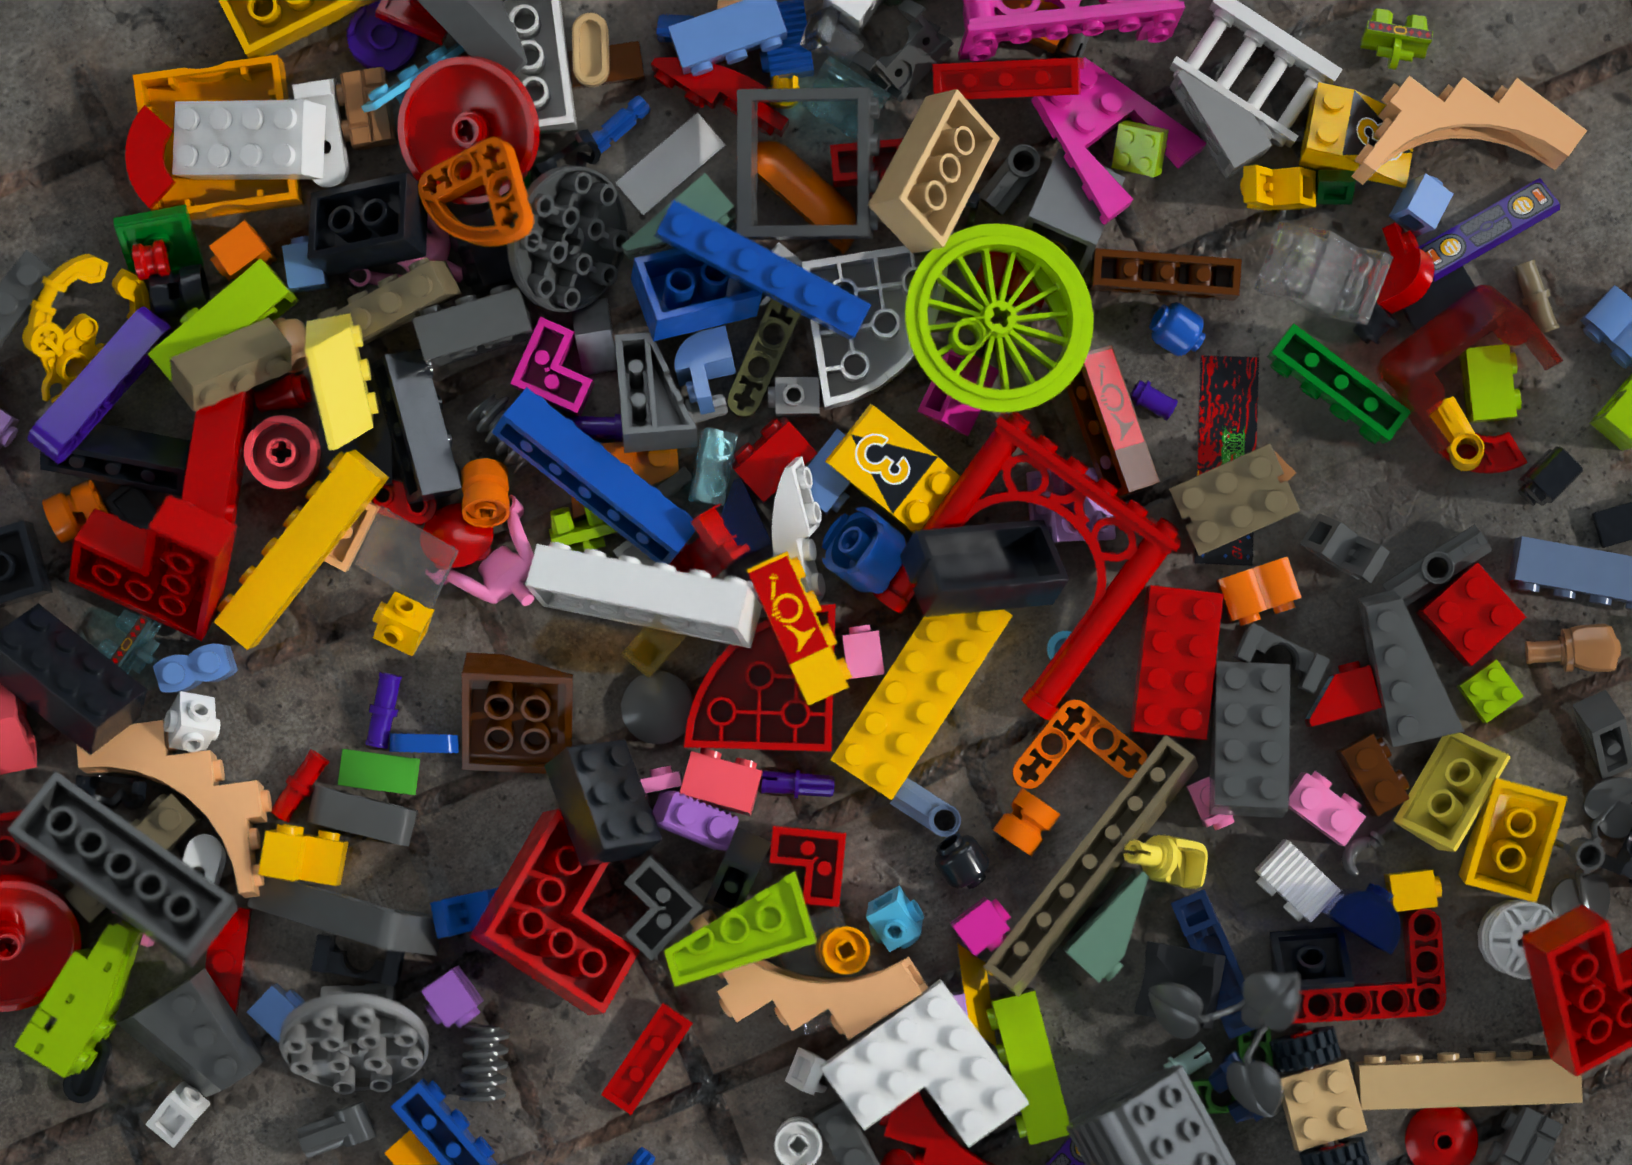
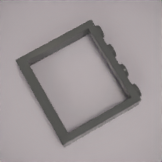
(747, 163)

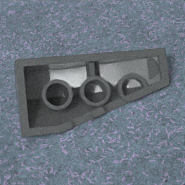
(481, 29)

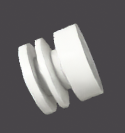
(1501, 930)

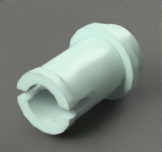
(1187, 1059)

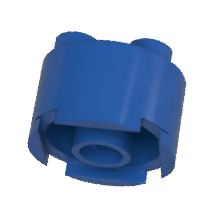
(863, 550)

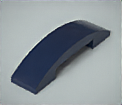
(1206, 934)

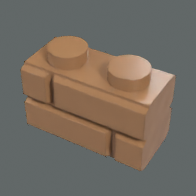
(369, 128)

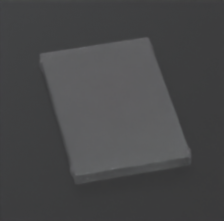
(406, 557)

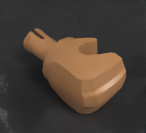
(1583, 647)

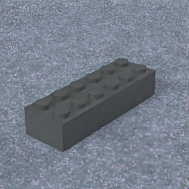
(123, 869)

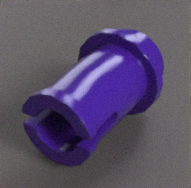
(1153, 399)

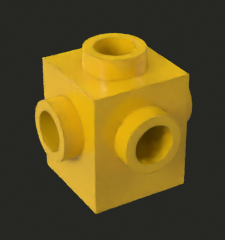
(402, 623)

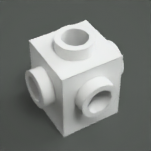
(187, 728)

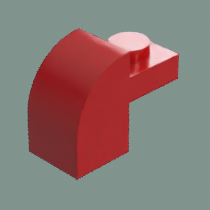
(1409, 272)

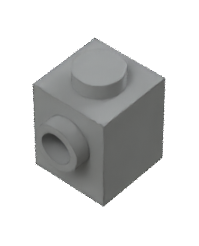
(795, 396)

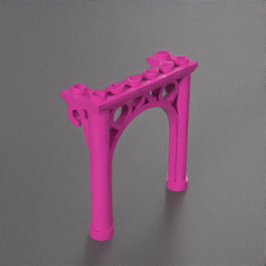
(983, 30)

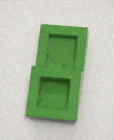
(378, 772)

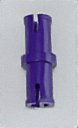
(383, 710)

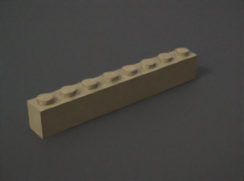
(1091, 866)

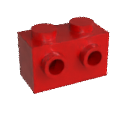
(766, 459)

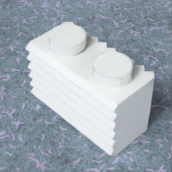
(1296, 881)

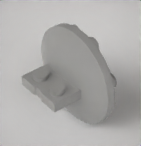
(354, 1036)

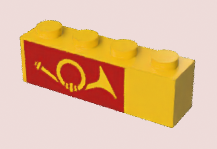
(798, 628)

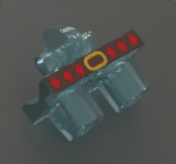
(137, 646)

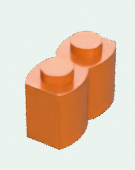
(1258, 590)

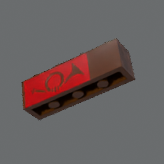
(1111, 424)

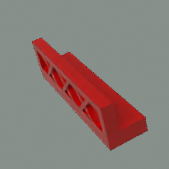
(1010, 78)

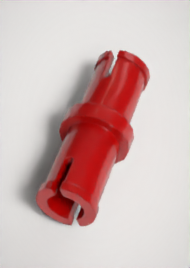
(299, 785)

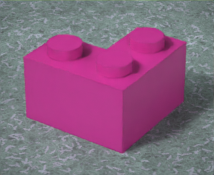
(543, 369)

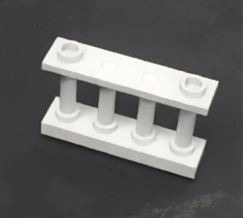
(1287, 52)

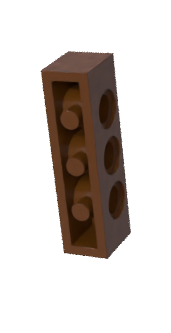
(1165, 274)

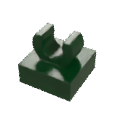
(1335, 187)

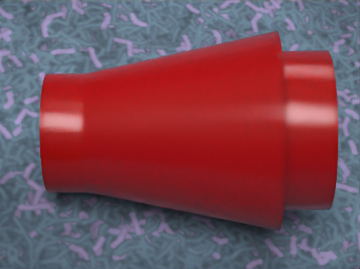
(286, 393)

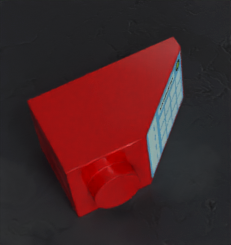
(1345, 695)

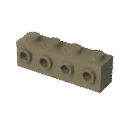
(399, 298)
(166, 825)

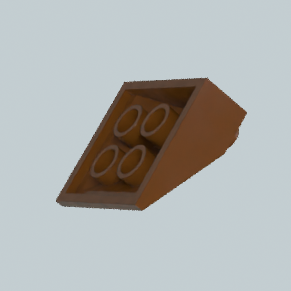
(513, 714)

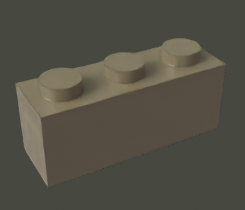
(231, 364)

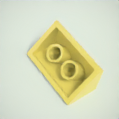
(1451, 791)

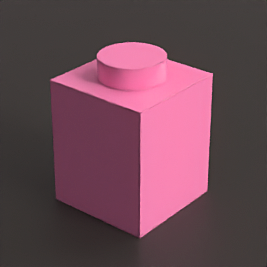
(863, 652)

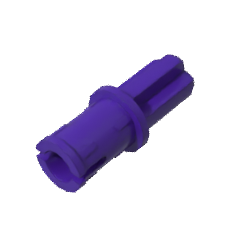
(797, 784)

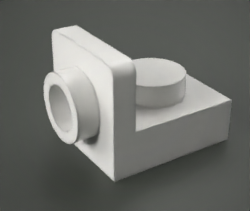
(178, 1113)

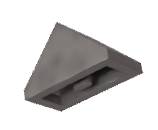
(595, 338)

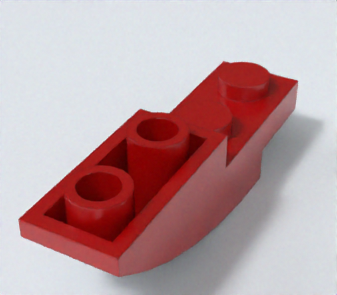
(717, 84)

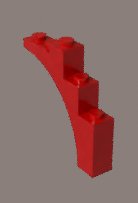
(916, 1125)

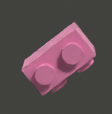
(1324, 809)

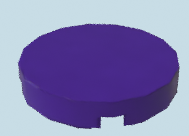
(379, 42)

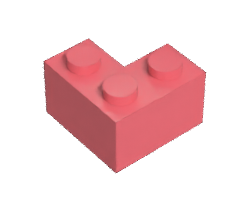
(17, 739)

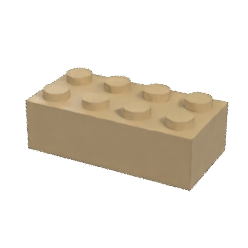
(934, 171)

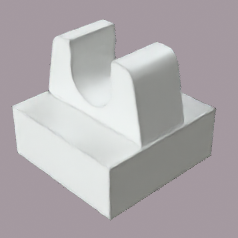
(806, 1072)

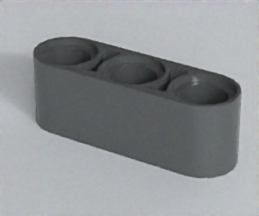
(361, 815)

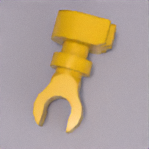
(784, 83)

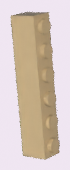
(1463, 1081)

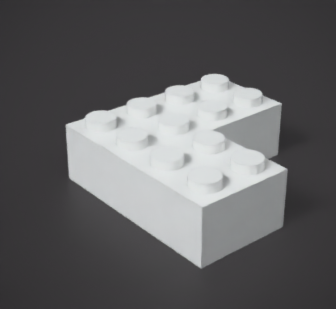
(930, 1047)

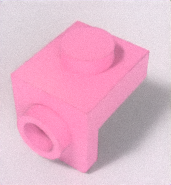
(661, 779)

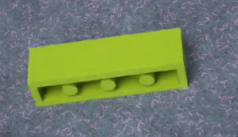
(1030, 1065)

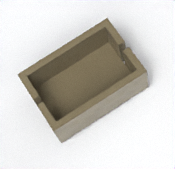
(1234, 499)

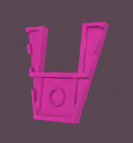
(1087, 117)

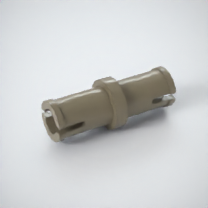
(1535, 296)

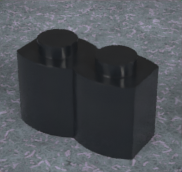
(1549, 477)

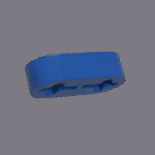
(424, 743)

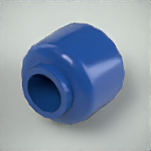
(1177, 329)

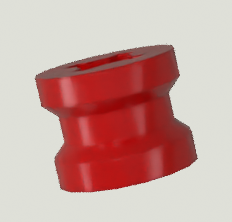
(151, 259)

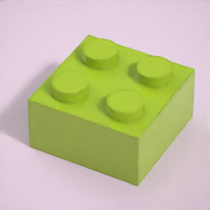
(1140, 148)
(1489, 691)

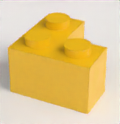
(301, 856)

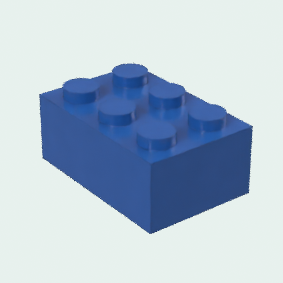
(688, 295)

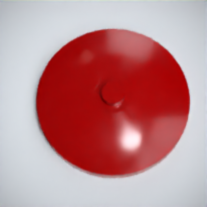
(460, 106)
(35, 940)

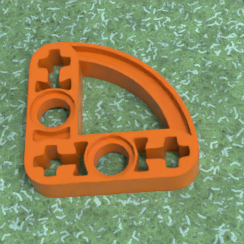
(486, 173)

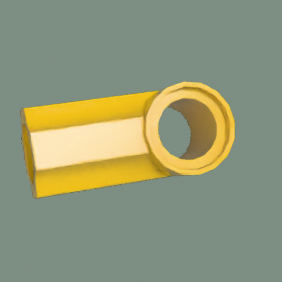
(1458, 431)

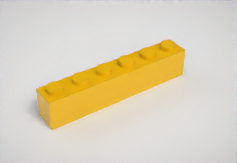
(300, 549)

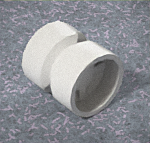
(798, 1142)

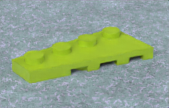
(754, 931)

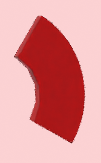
(146, 155)
(1499, 455)

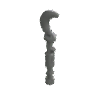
(1374, 840)

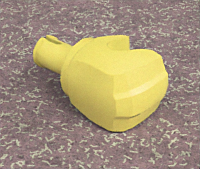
(1170, 860)

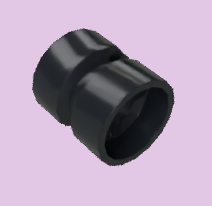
(192, 288)

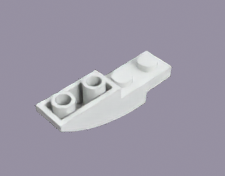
(795, 520)

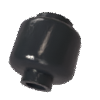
(961, 861)

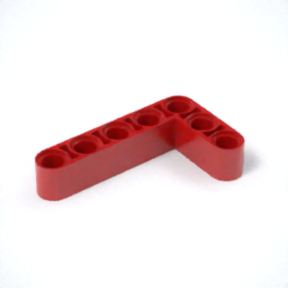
(1407, 991)

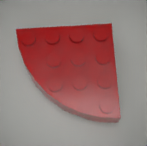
(757, 702)

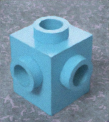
(895, 919)

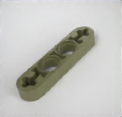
(761, 349)

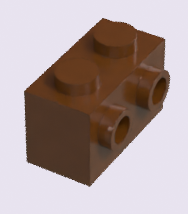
(1373, 775)

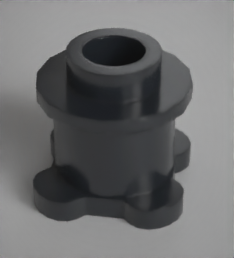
(1377, 326)

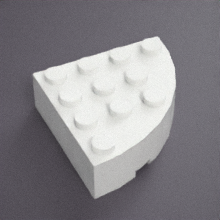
(881, 346)

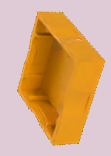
(231, 81)

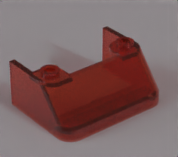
(1411, 365)

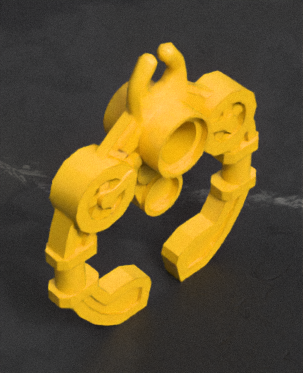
(79, 337)

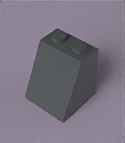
(1066, 214)

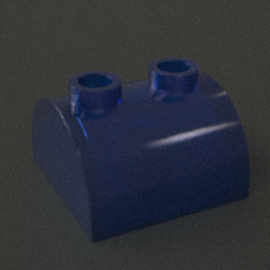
(1367, 915)

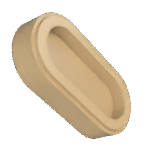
(590, 50)

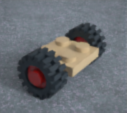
(1320, 1099)

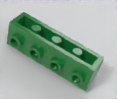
(1338, 384)

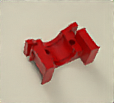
(714, 548)

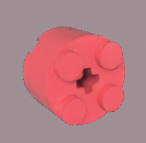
(271, 437)

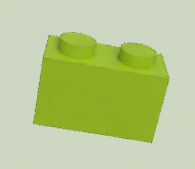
(1490, 383)

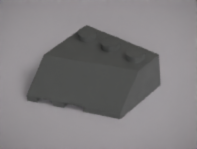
(196, 1035)

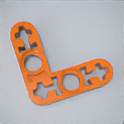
(1083, 733)

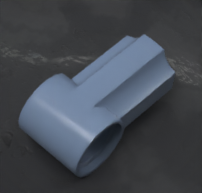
(923, 806)

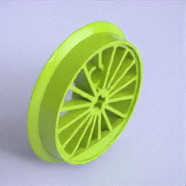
(1058, 284)

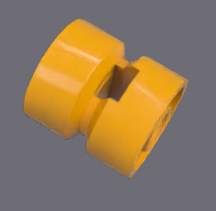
(842, 950)

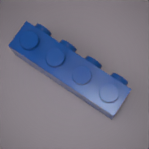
(440, 1128)

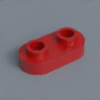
(399, 505)

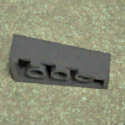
(1405, 677)

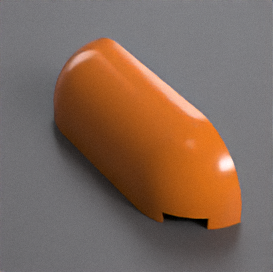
(803, 189)

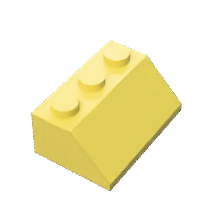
(340, 378)

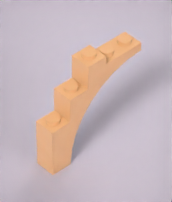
(1510, 118)
(231, 808)
(798, 997)

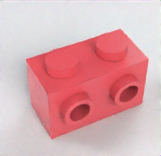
(722, 782)

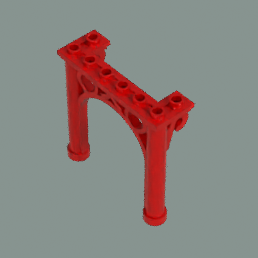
(1108, 603)

